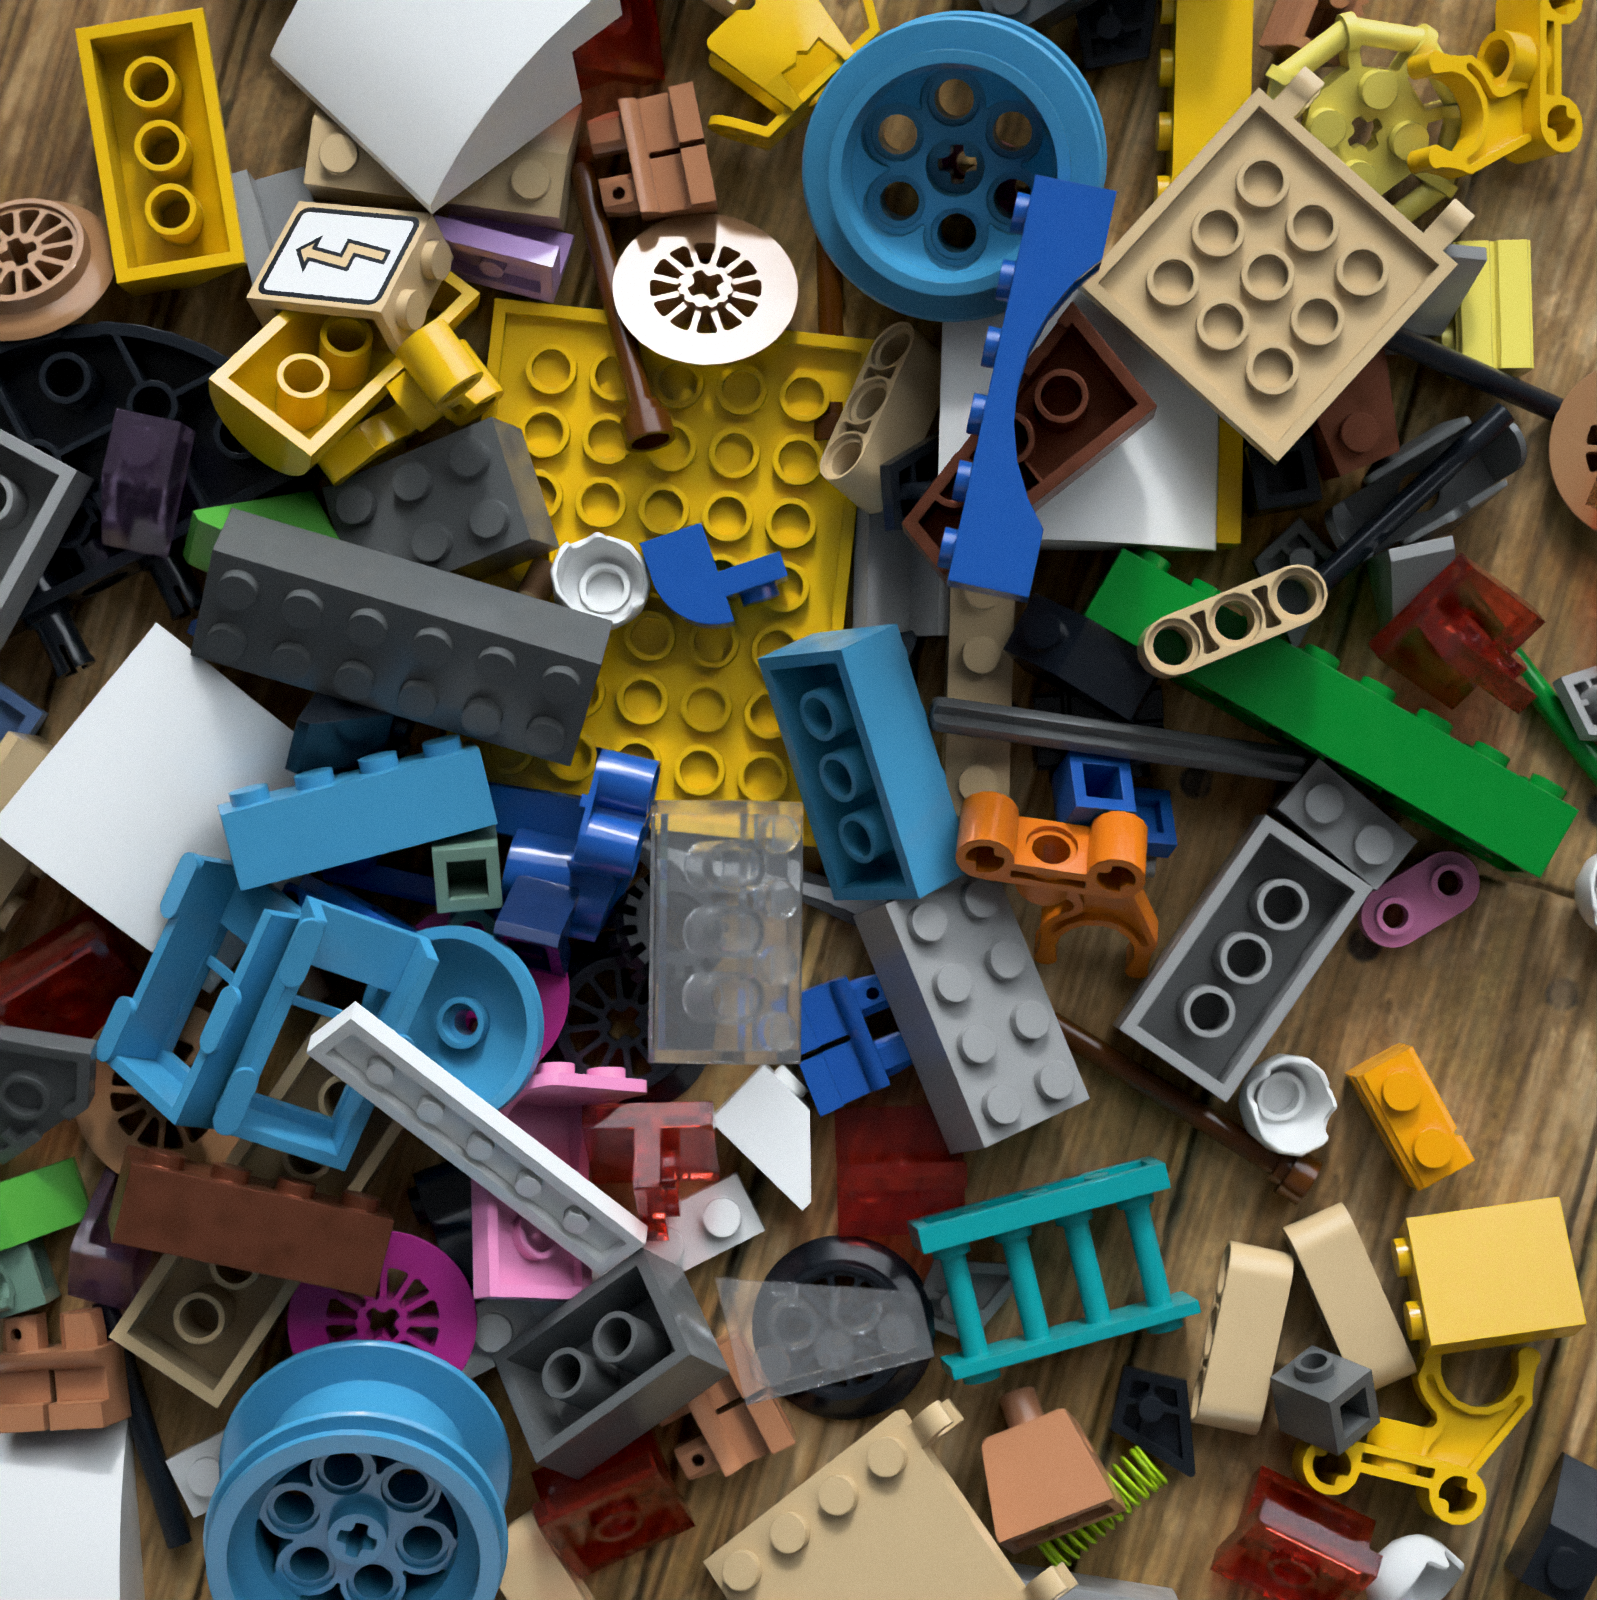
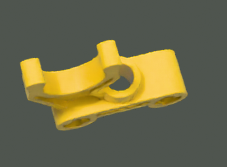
(1508, 94)
(439, 384)
(1425, 1456)

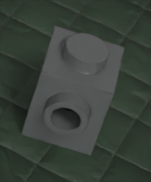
(1325, 1400)

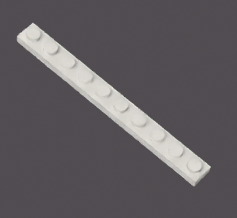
(708, 1225)

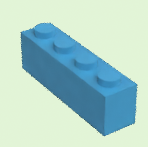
(356, 813)

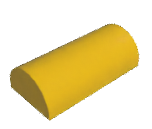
(314, 379)

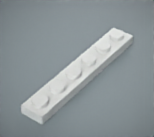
(476, 1138)

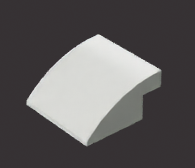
(440, 83)
(1147, 491)
(143, 786)
(69, 1515)

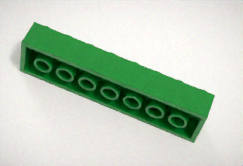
(1346, 723)

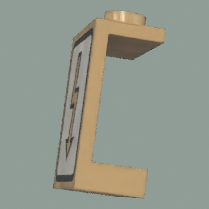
(355, 266)

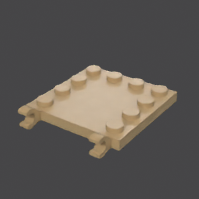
(1271, 271)
(878, 1528)

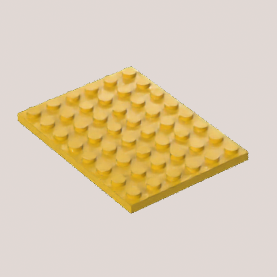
(736, 466)

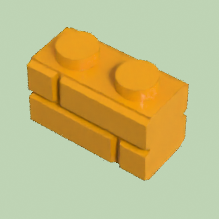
(1409, 1116)

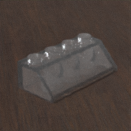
(725, 932)

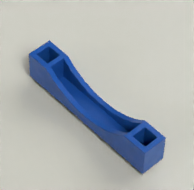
(1059, 251)

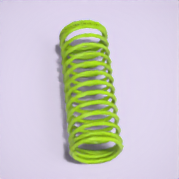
(1154, 1478)

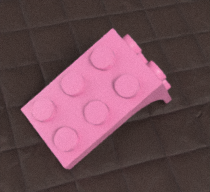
(508, 1251)

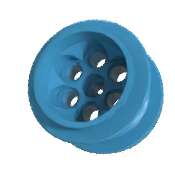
(850, 163)
(360, 1513)

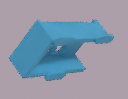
(349, 947)
(144, 1029)

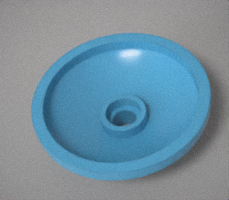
(495, 984)

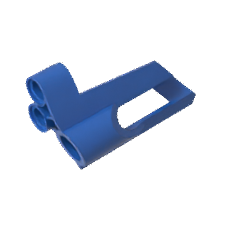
(556, 838)

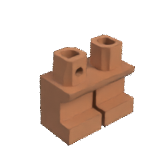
(665, 156)
(62, 1383)
(730, 1432)

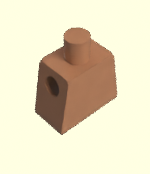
(1043, 1475)

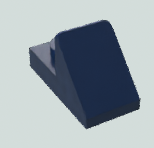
(538, 923)

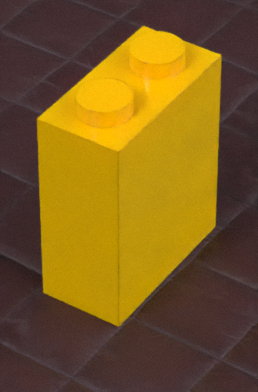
(1488, 1277)

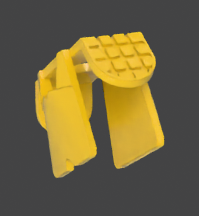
(783, 60)

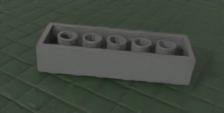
(399, 636)

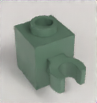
(468, 877)
(26, 1278)

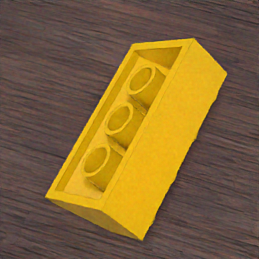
(161, 151)

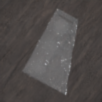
(816, 1335)

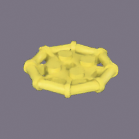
(1379, 97)

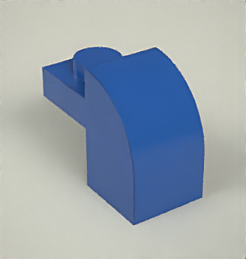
(694, 588)
(1097, 784)

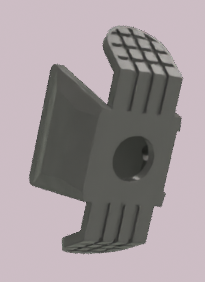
(1454, 501)

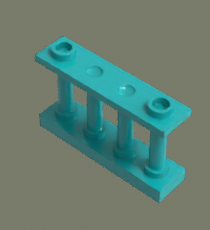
(1009, 1222)

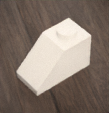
(772, 1128)

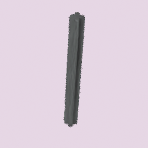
(1116, 739)

